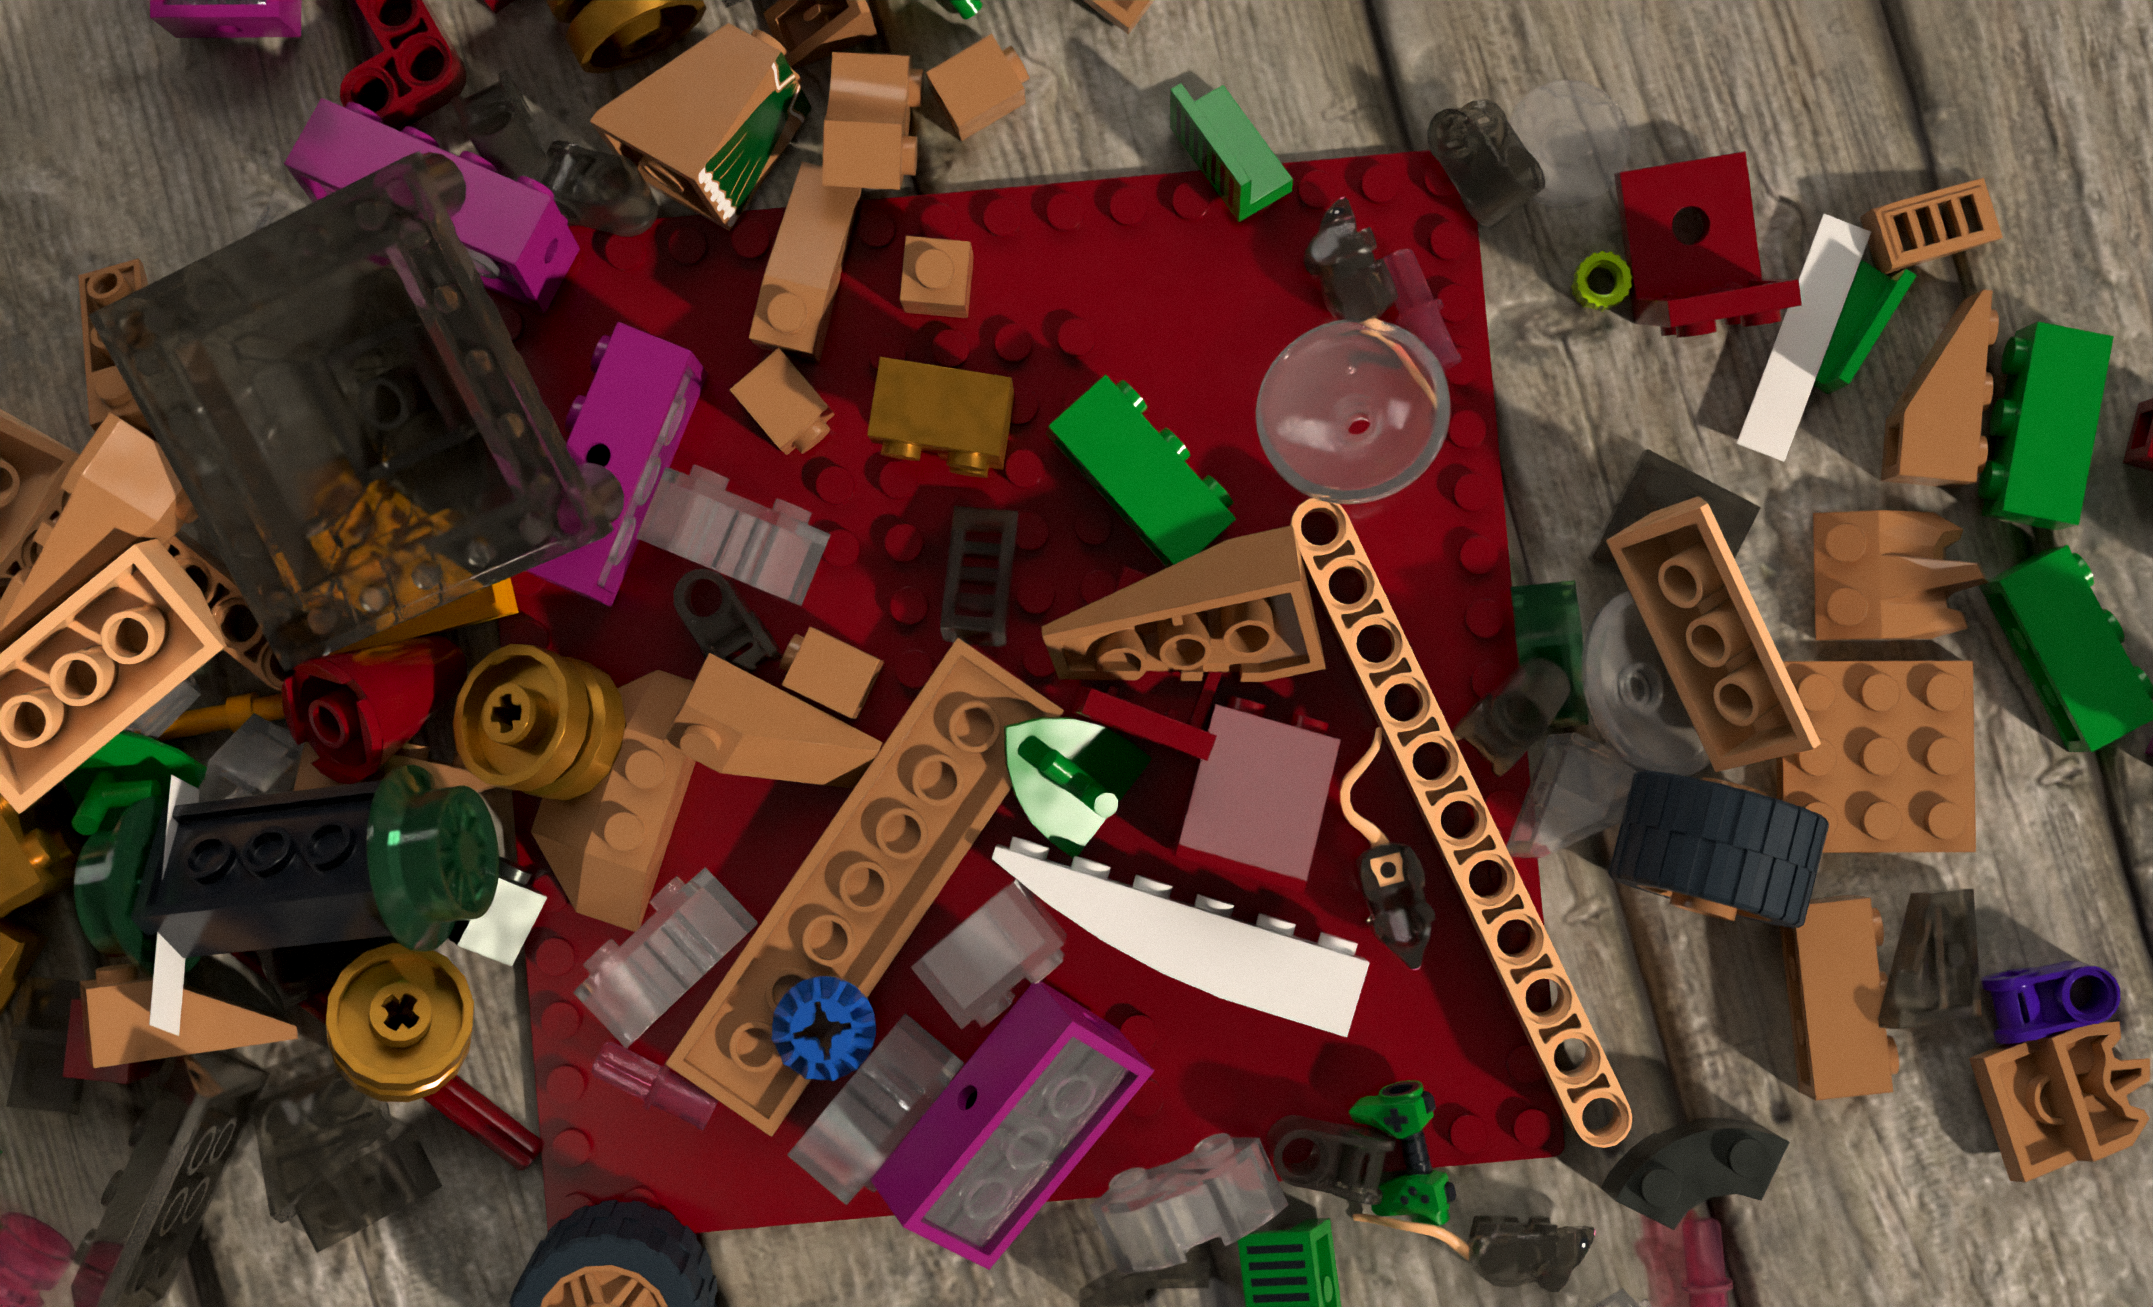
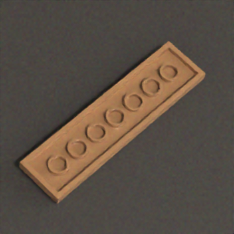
(864, 879)

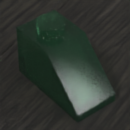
(1550, 629)

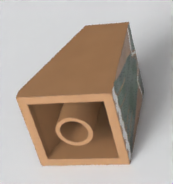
(710, 122)

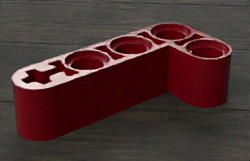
(399, 64)

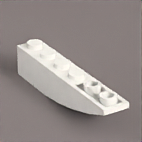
(1200, 942)

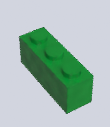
(2045, 425)
(1141, 471)
(2070, 649)

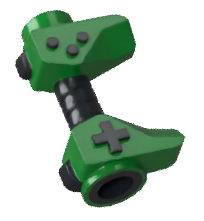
(1403, 1112)

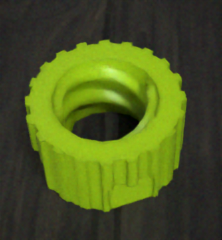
(1621, 276)

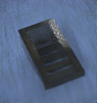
(978, 629)

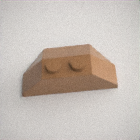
(615, 836)

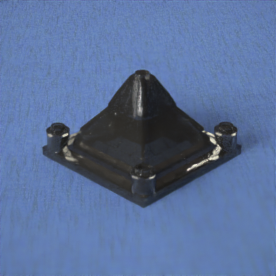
(354, 414)

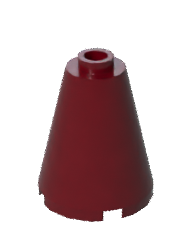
(370, 701)

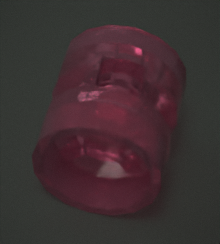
(30, 1259)

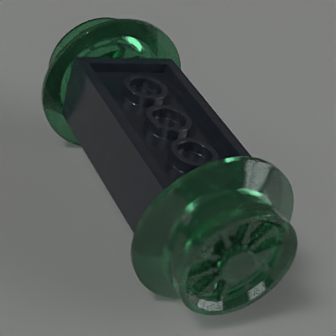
(290, 870)

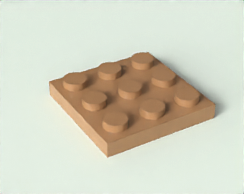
(1890, 754)

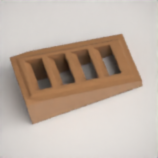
(1885, 239)

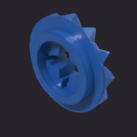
(841, 1003)

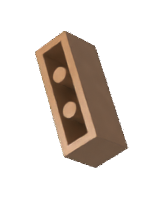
(1838, 1000)

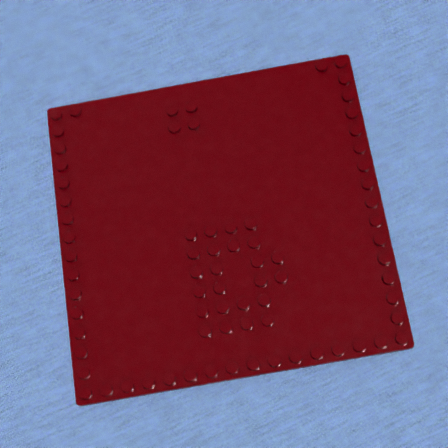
(1064, 288)

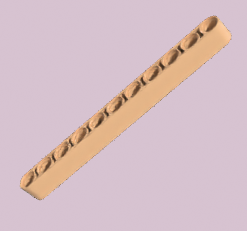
(1483, 842)

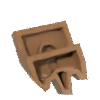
(1887, 575)
(2060, 1099)

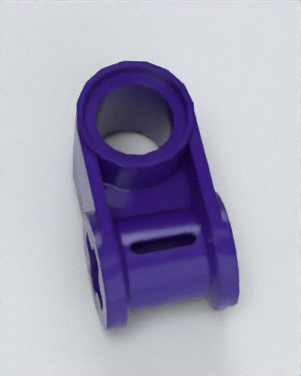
(2038, 1002)

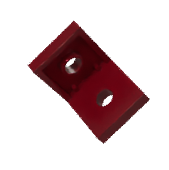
(1715, 276)
(1154, 705)

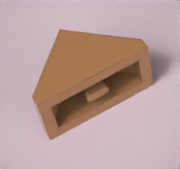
(818, 27)

